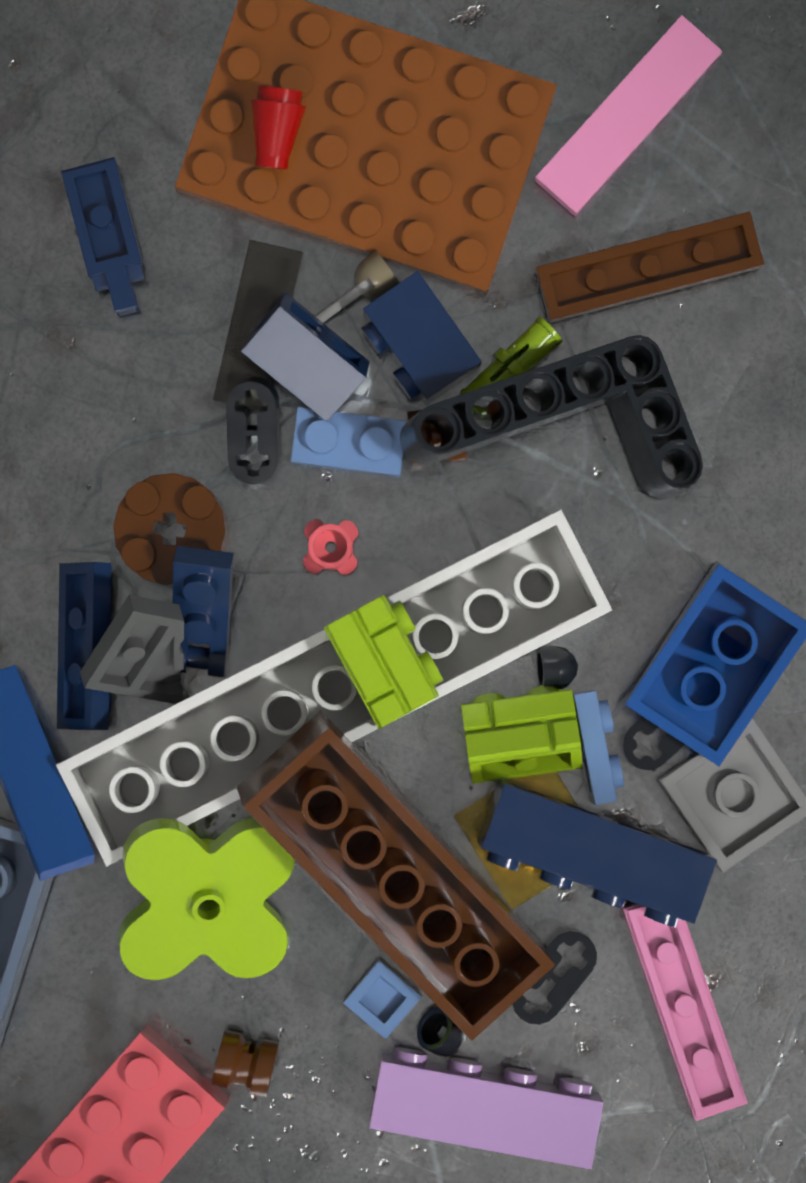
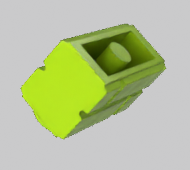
(383, 661)
(521, 734)

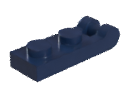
(204, 594)

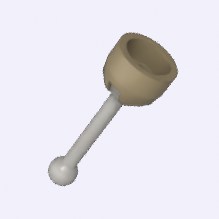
(371, 280)

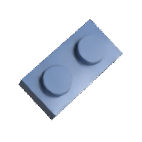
(348, 442)
(601, 770)

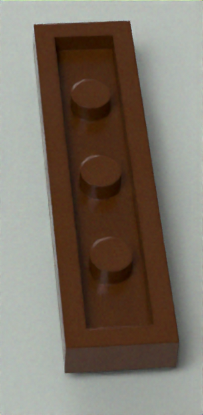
(649, 267)

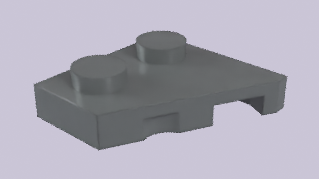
(140, 652)

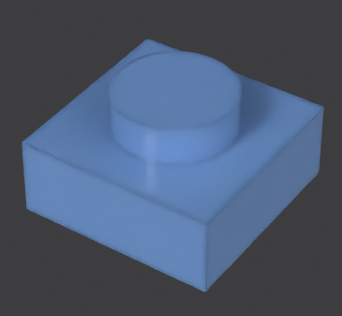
(382, 998)

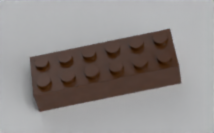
(394, 875)

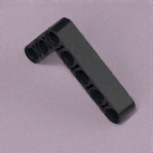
(561, 398)

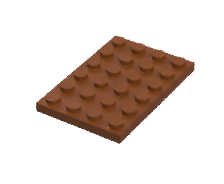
(395, 145)

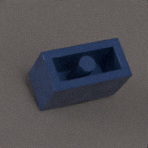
(420, 339)

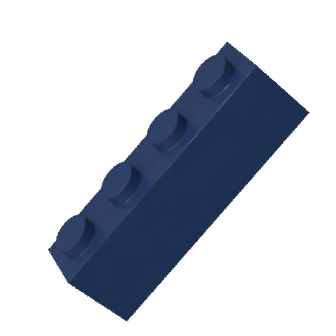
(595, 852)

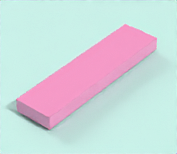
(628, 115)
(686, 1014)

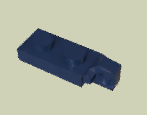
(105, 231)

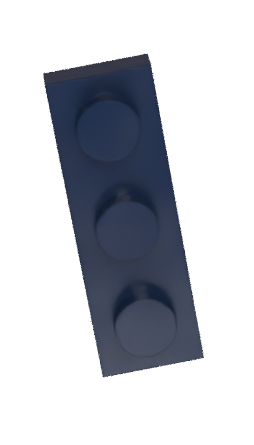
(82, 621)

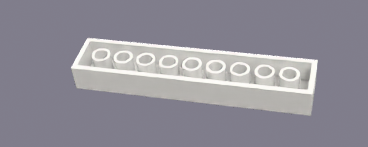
(206, 745)

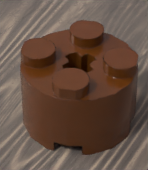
(149, 506)

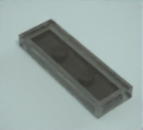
(264, 278)

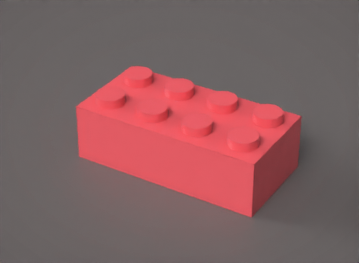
(130, 1121)

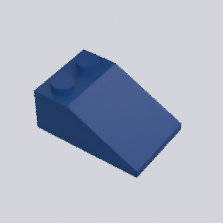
(718, 663)

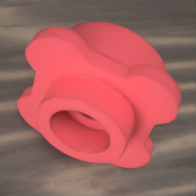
(319, 535)

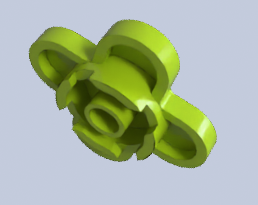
(203, 899)

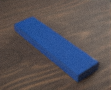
(35, 786)

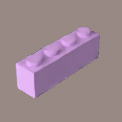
(487, 1109)

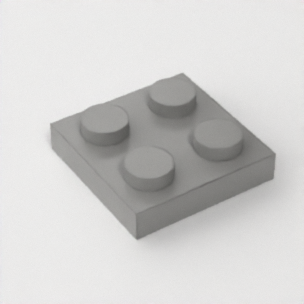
(740, 802)

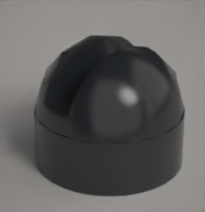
(555, 667)
(430, 1039)

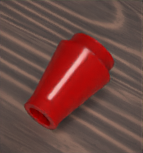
(276, 125)

